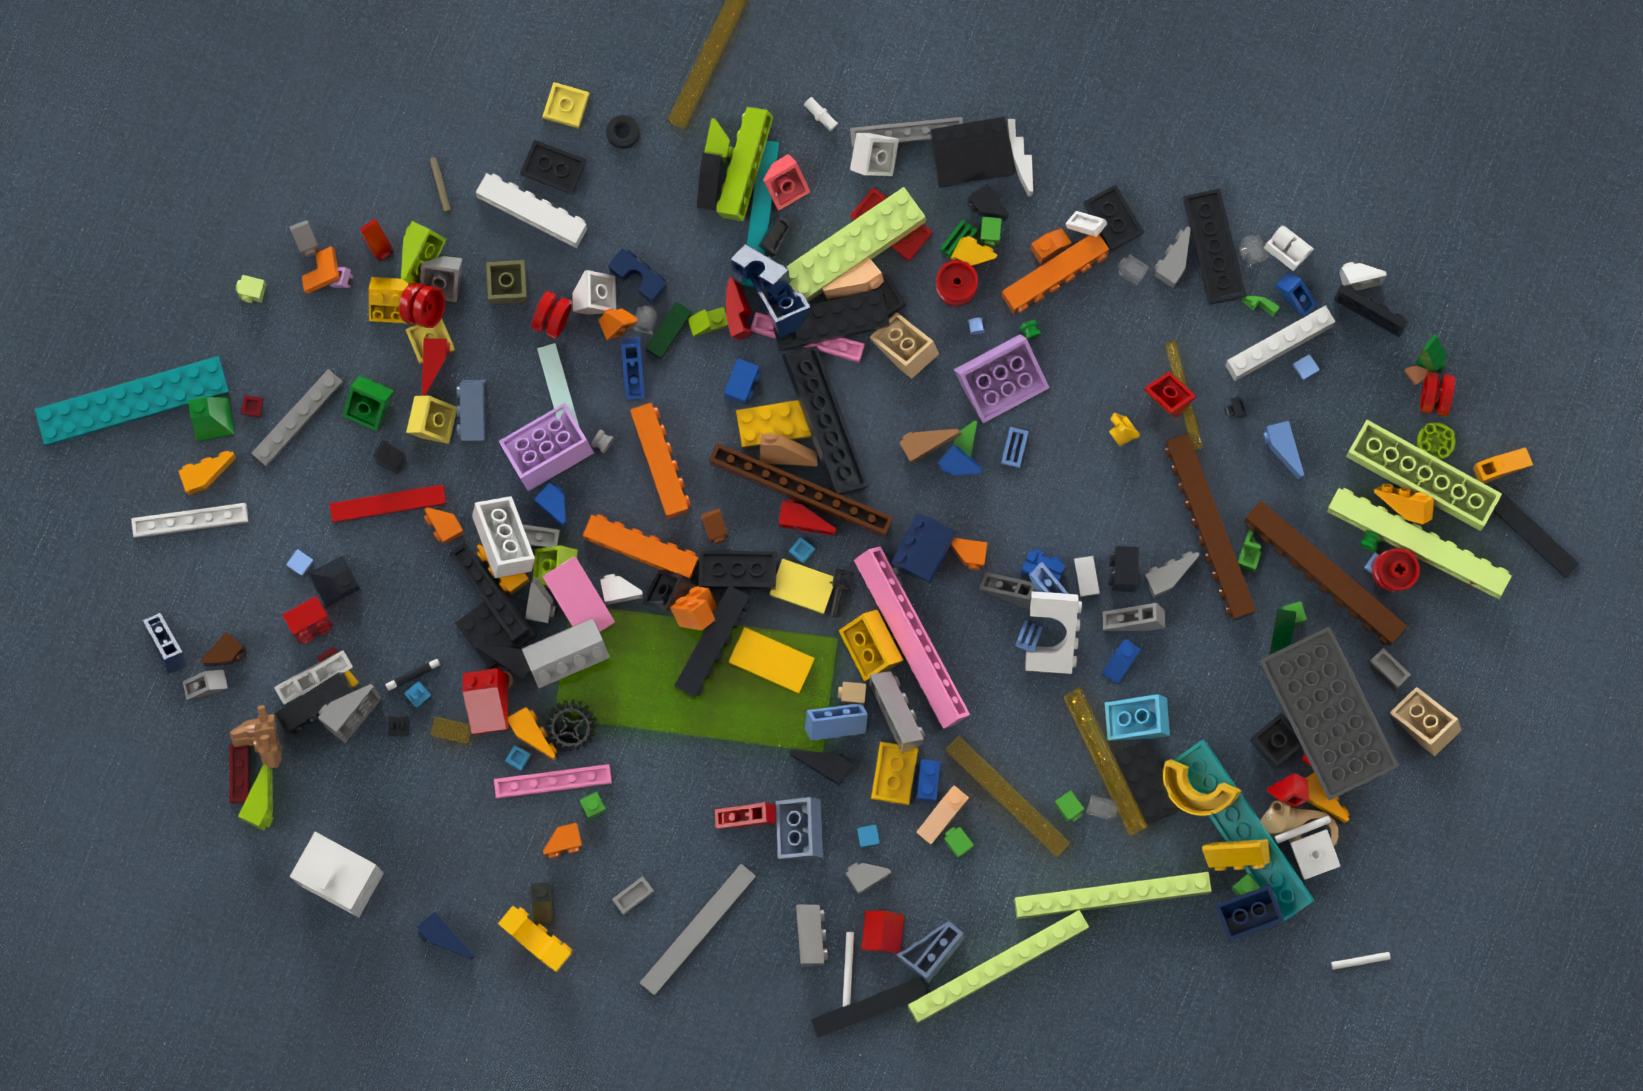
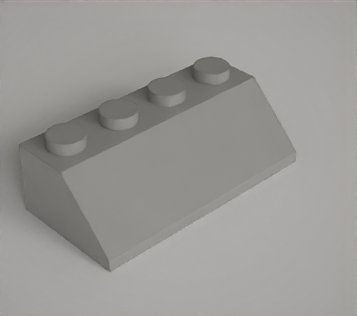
(565, 653)
(896, 712)

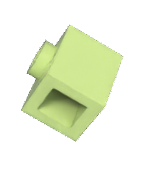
(251, 289)

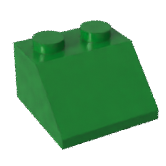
(367, 402)

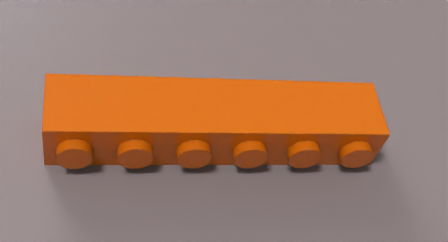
(1055, 272)
(659, 460)
(640, 547)

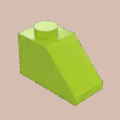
(718, 141)

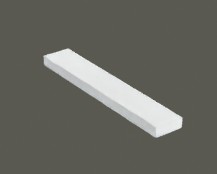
(189, 520)

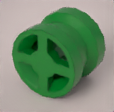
(1030, 330)
(1371, 541)

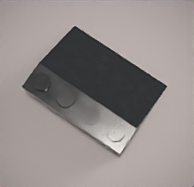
(971, 151)

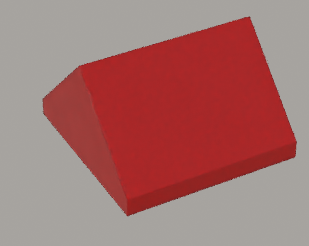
(1170, 394)
(882, 931)

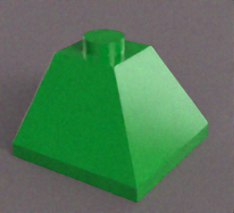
(211, 417)

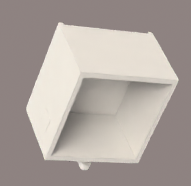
(336, 874)

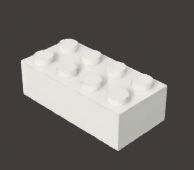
(503, 537)

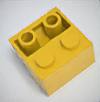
(385, 299)

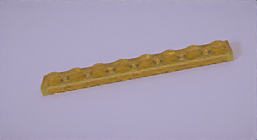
(706, 62)
(1105, 761)
(1007, 796)

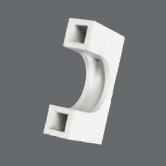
(1058, 657)

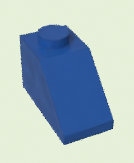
(1296, 294)
(958, 462)
(553, 503)
(1121, 661)

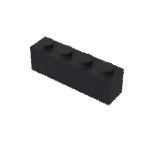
(307, 707)

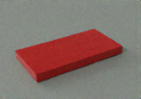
(906, 246)

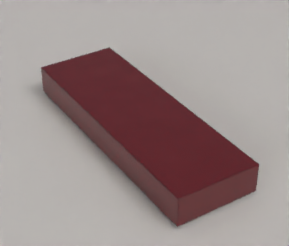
(239, 773)

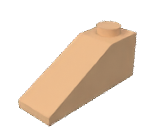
(857, 280)
(942, 814)

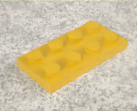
(779, 418)

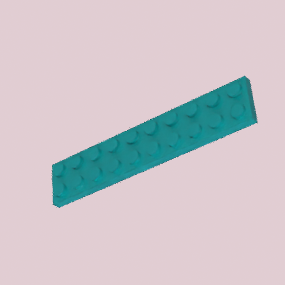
(131, 401)
(1241, 824)

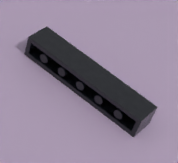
(712, 642)

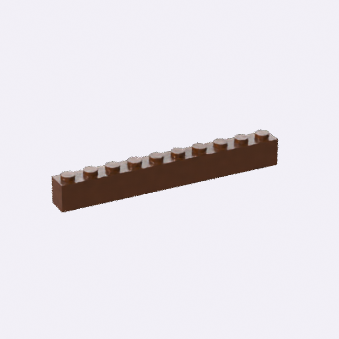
(801, 490)
(1210, 527)
(1325, 573)

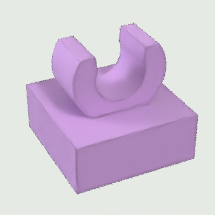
(344, 275)

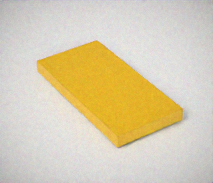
(771, 660)

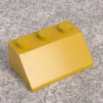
(870, 644)
(1237, 854)

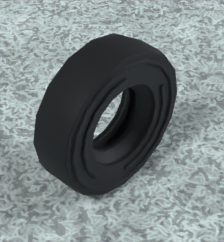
(617, 121)

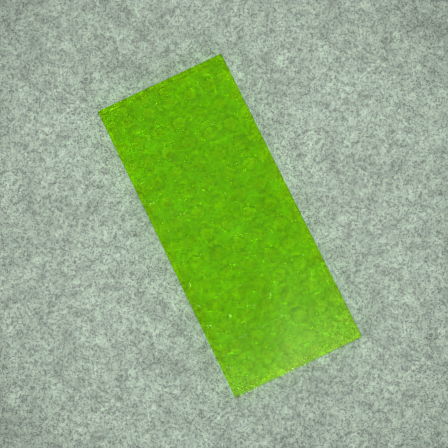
(646, 660)

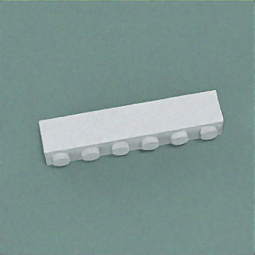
(531, 210)
(1280, 343)

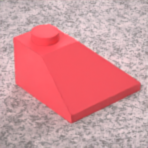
(785, 182)

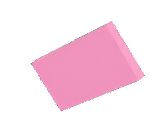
(577, 595)

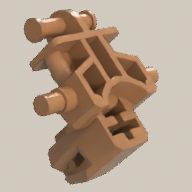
(262, 735)

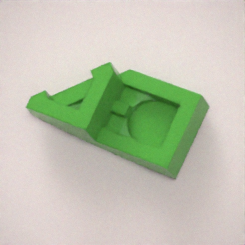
(1267, 305)
(966, 440)
(1250, 553)

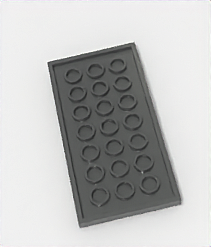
(1329, 713)

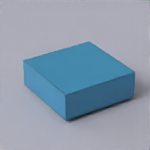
(802, 550)
(518, 757)
(868, 836)

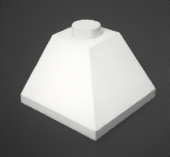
(1361, 276)
(594, 293)

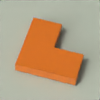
(326, 272)

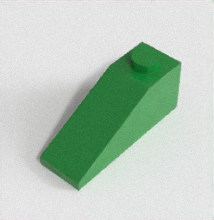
(1432, 356)

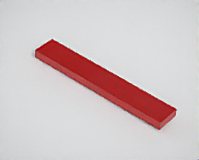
(387, 503)

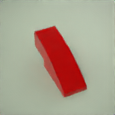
(737, 310)

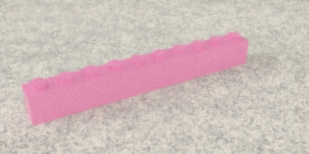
(911, 637)

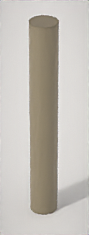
(440, 185)

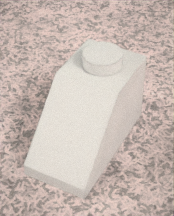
(618, 590)

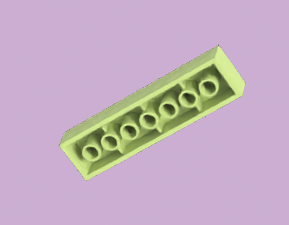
(855, 242)
(1424, 473)

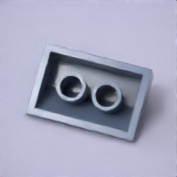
(799, 828)

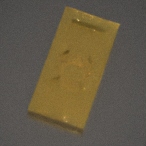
(451, 730)

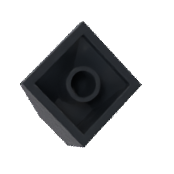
(334, 581)
(666, 589)

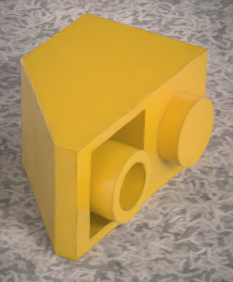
(971, 252)

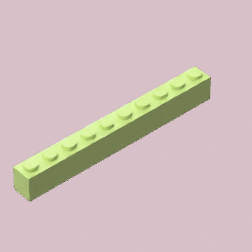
(1420, 543)
(1112, 895)
(998, 966)

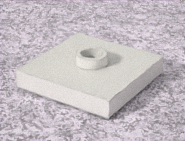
(1315, 854)

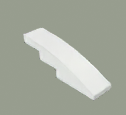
(1022, 162)
(312, 677)

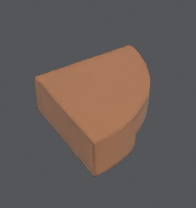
(1416, 374)

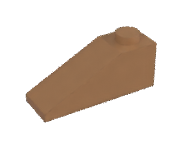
(921, 444)
(784, 451)

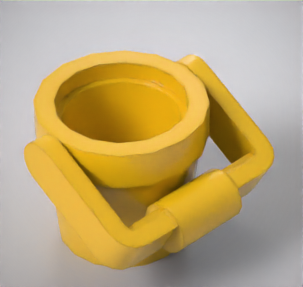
(1123, 430)

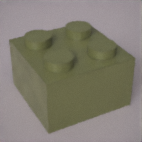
(506, 282)

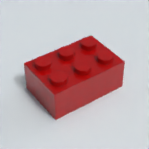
(308, 621)

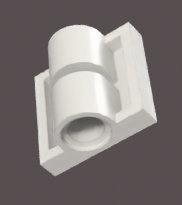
(1288, 248)

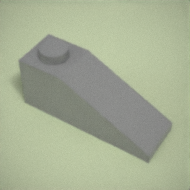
(1135, 618)

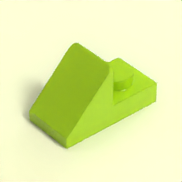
(709, 321)

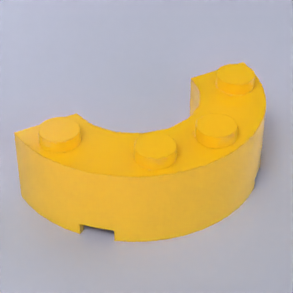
(1190, 800)
(535, 939)

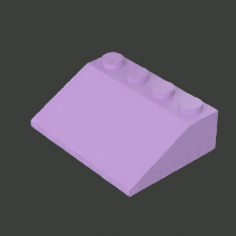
(1002, 378)
(546, 447)

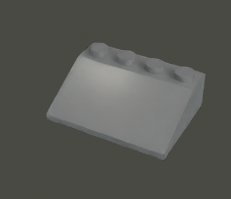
(348, 712)

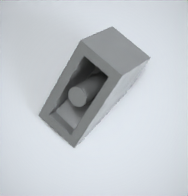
(304, 239)
(540, 603)
(205, 684)
(865, 876)

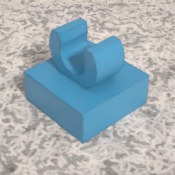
(417, 694)

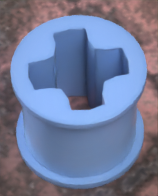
(976, 326)

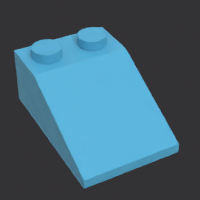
(1137, 718)

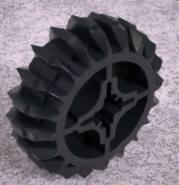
(563, 710)

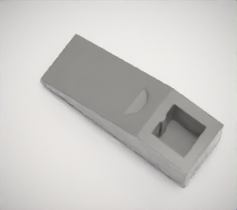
(1174, 264)
(1165, 578)

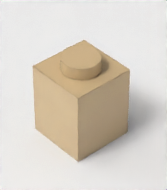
(852, 693)

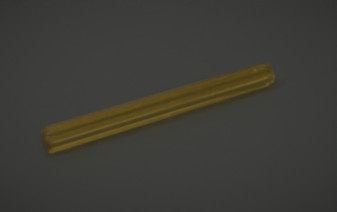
(1189, 415)

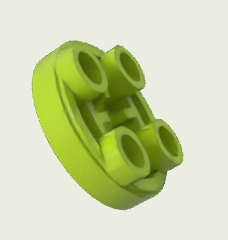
(1436, 440)

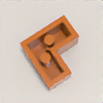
(695, 609)

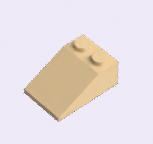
(905, 345)
(1426, 721)

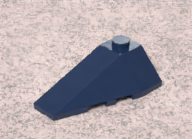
(784, 310)

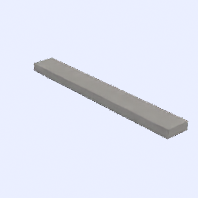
(697, 929)

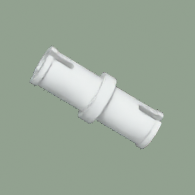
(820, 114)

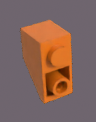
(445, 524)
(564, 839)

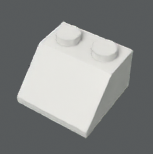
(874, 154)

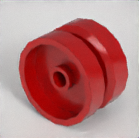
(958, 272)
(422, 305)
(551, 315)
(1438, 393)
(1406, 570)

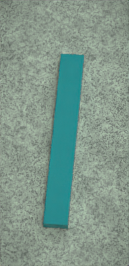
(761, 203)

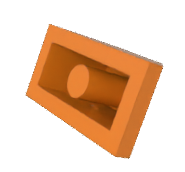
(1050, 245)
(616, 323)
(970, 552)

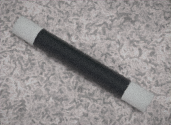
(413, 674)

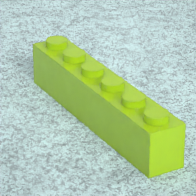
(744, 164)

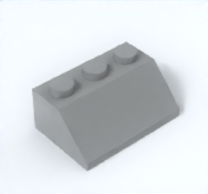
(811, 935)

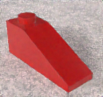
(376, 240)
(433, 358)
(798, 517)
(746, 816)

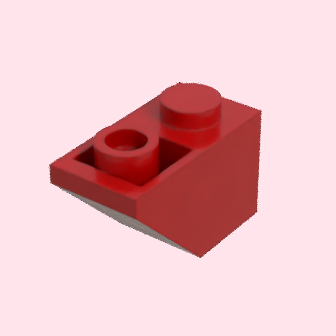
(1291, 790)

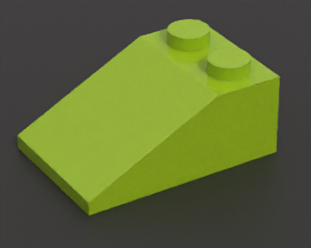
(419, 246)
(259, 803)

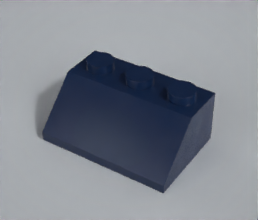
(923, 548)
(1250, 912)

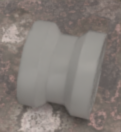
(602, 441)

